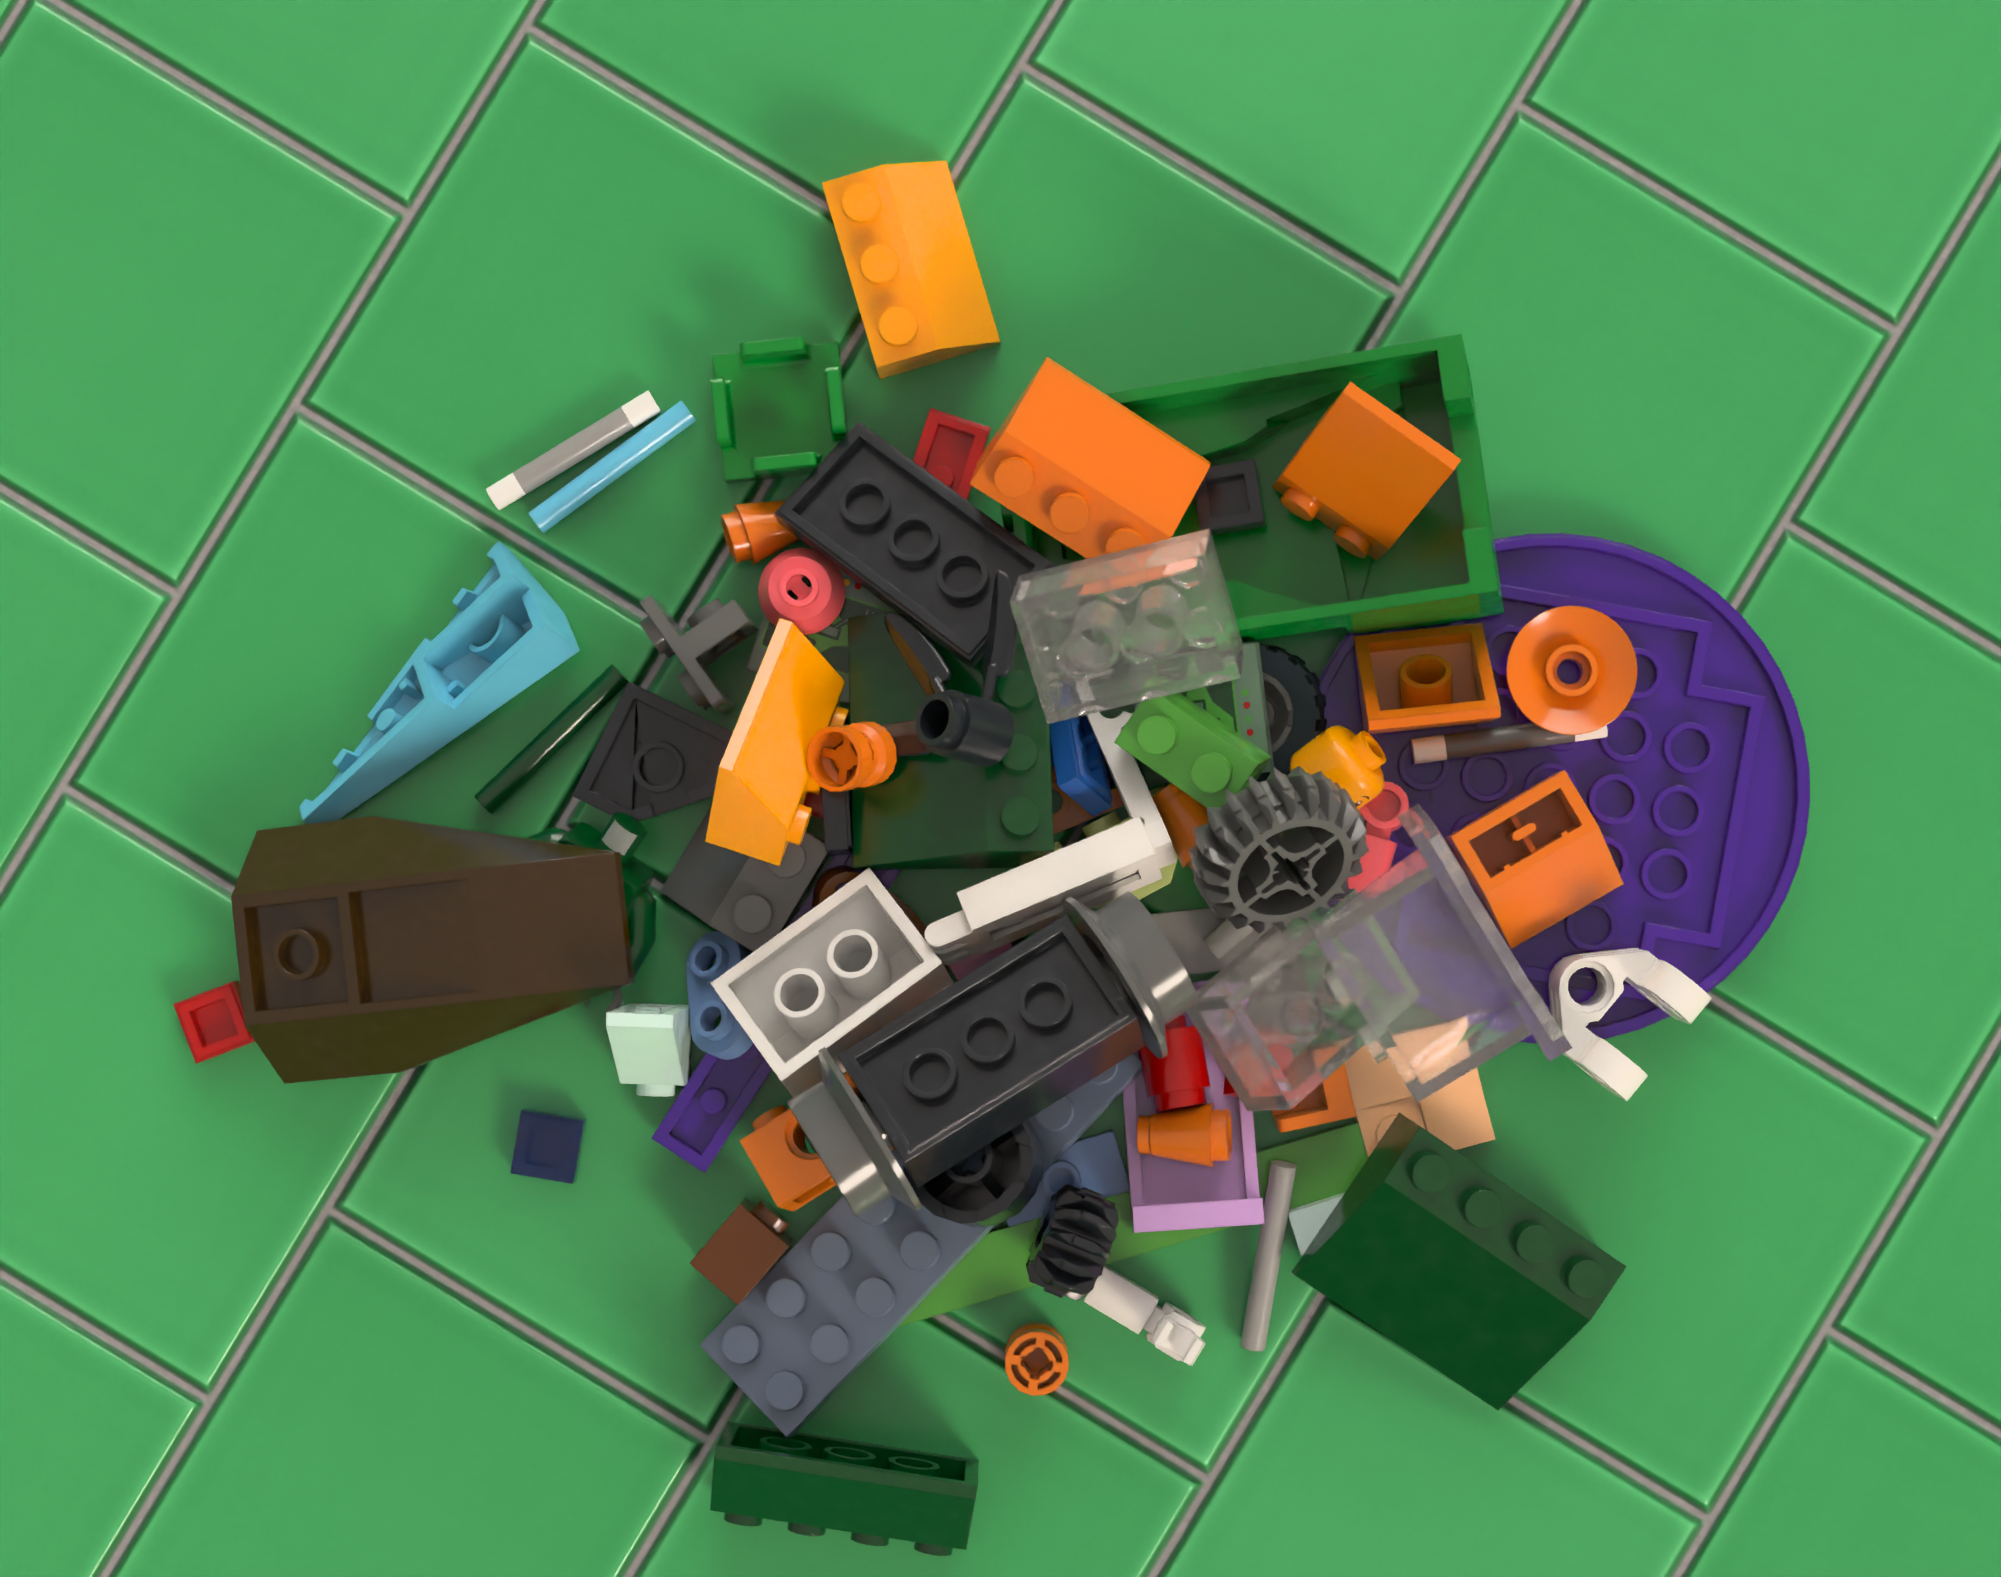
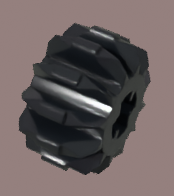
(1072, 1242)

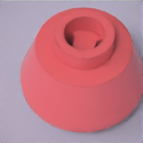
(816, 605)

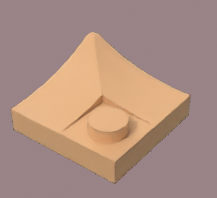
(1452, 1114)

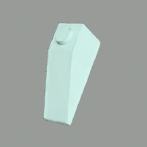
(651, 1046)

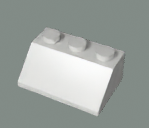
(831, 980)

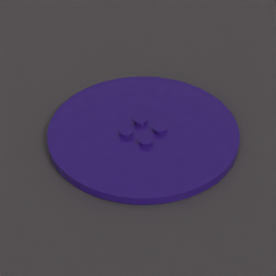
(1689, 788)

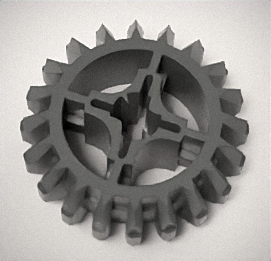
(1278, 849)

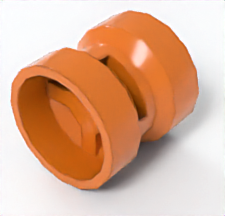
(851, 756)
(1036, 1346)

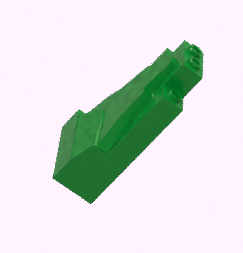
(1292, 569)

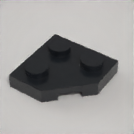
(652, 758)

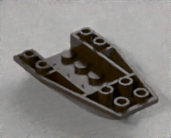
(415, 940)

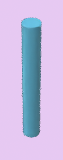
(612, 466)

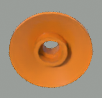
(1604, 661)

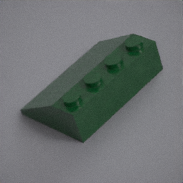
(934, 806)
(1456, 1265)

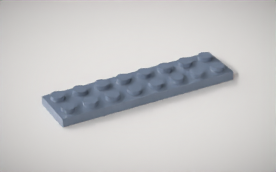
(864, 1276)

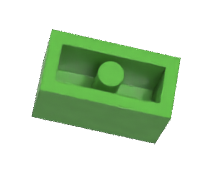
(1191, 748)

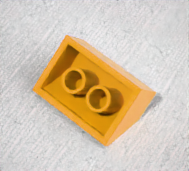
(910, 265)
(765, 765)

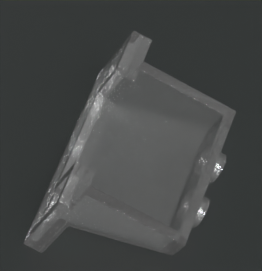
(1431, 969)

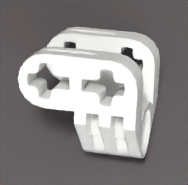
(1651, 977)

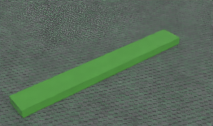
(997, 1264)

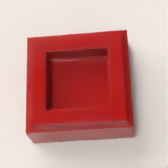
(214, 1022)

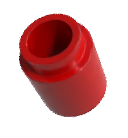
(1180, 1076)

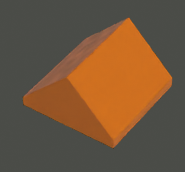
(1425, 679)

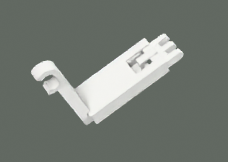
(1087, 870)

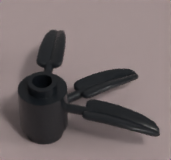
(951, 720)

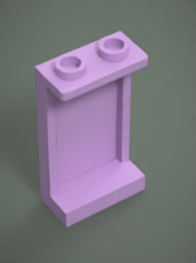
(1190, 1195)

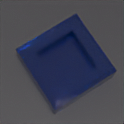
(548, 1146)

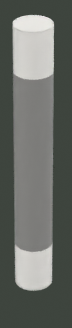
(573, 450)

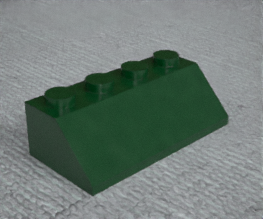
(844, 1487)

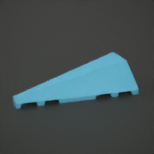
(485, 656)

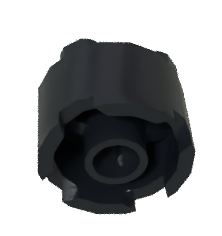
(997, 1191)

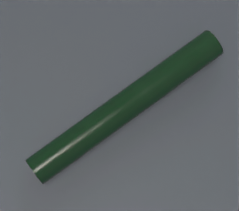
(551, 739)

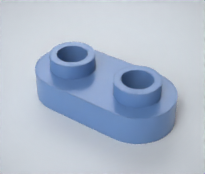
(705, 1004)

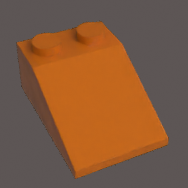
(1364, 473)

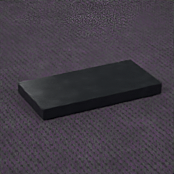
(907, 539)

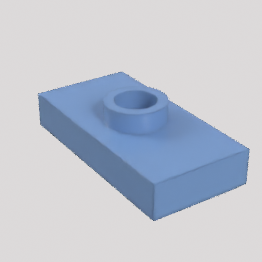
(1088, 1163)

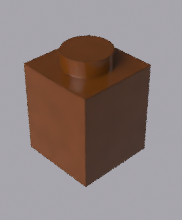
(743, 1248)

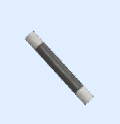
(1491, 741)

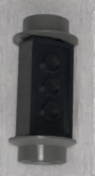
(994, 1050)

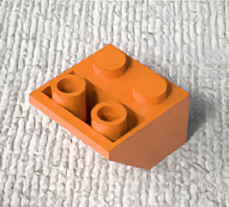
(1536, 858)

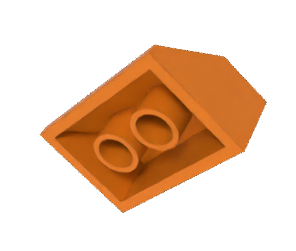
(1087, 467)

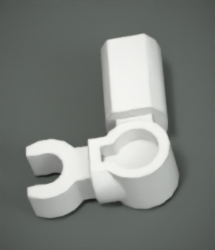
(1137, 1309)

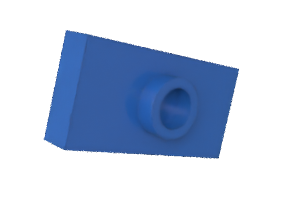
(1080, 764)

